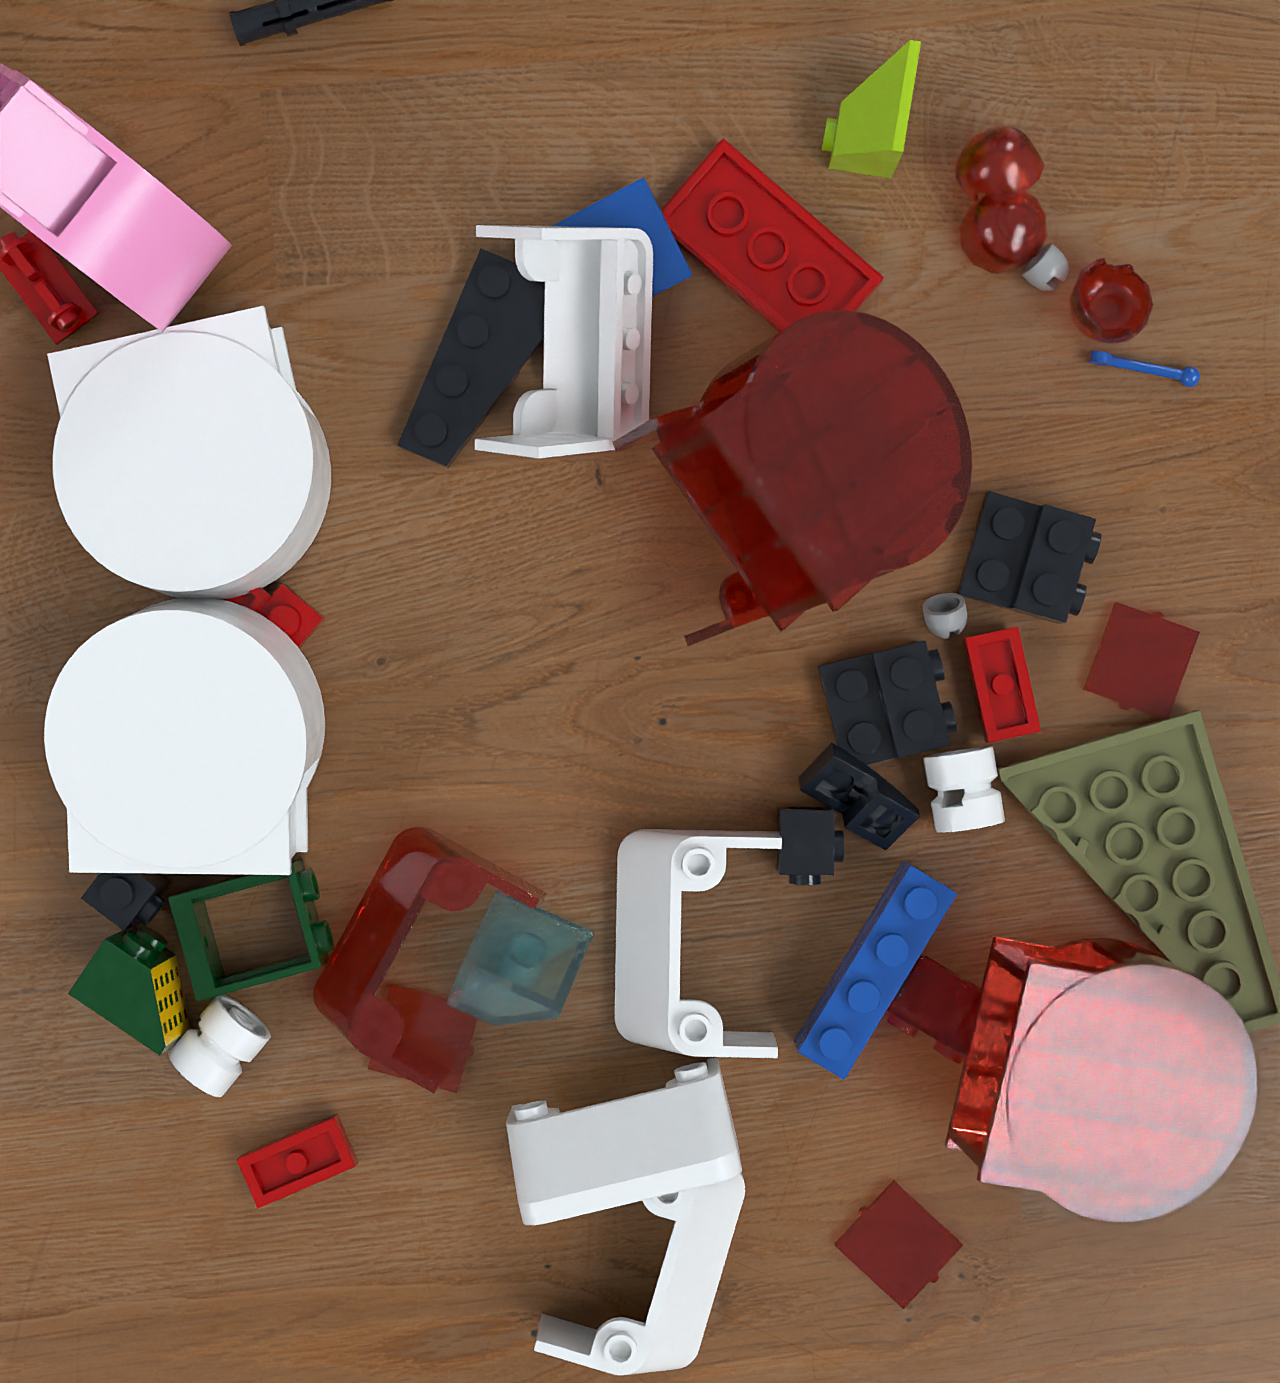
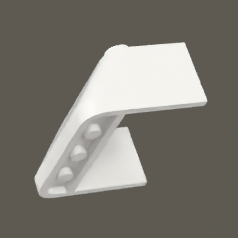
(592, 338)
(650, 880)
(623, 1147)
(682, 1297)

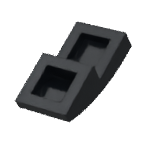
(863, 797)

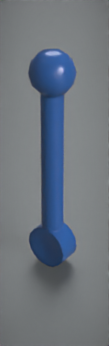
(1187, 376)

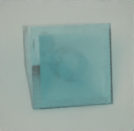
(519, 964)

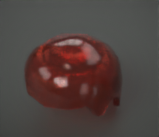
(998, 164)
(1004, 233)
(1110, 302)

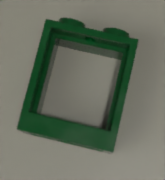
(201, 947)

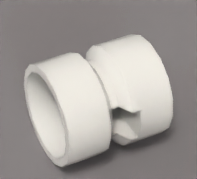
(964, 789)
(213, 1053)

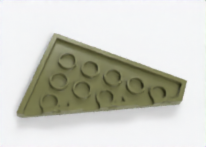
(1161, 843)

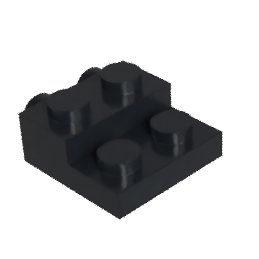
(1029, 558)
(888, 703)

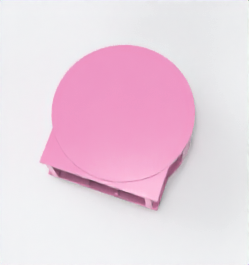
(99, 205)

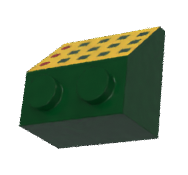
(136, 988)

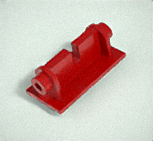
(44, 285)

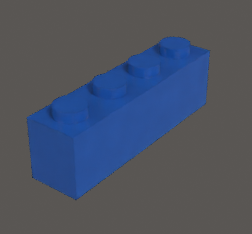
(874, 969)

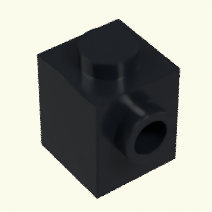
(808, 844)
(127, 897)

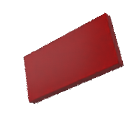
(764, 242)

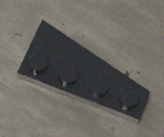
(478, 359)

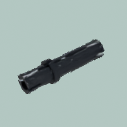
(288, 15)

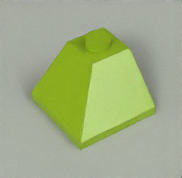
(874, 118)

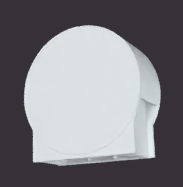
(190, 456)
(186, 743)

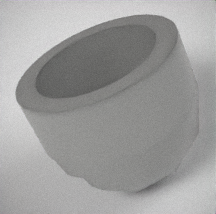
(1045, 266)
(945, 614)

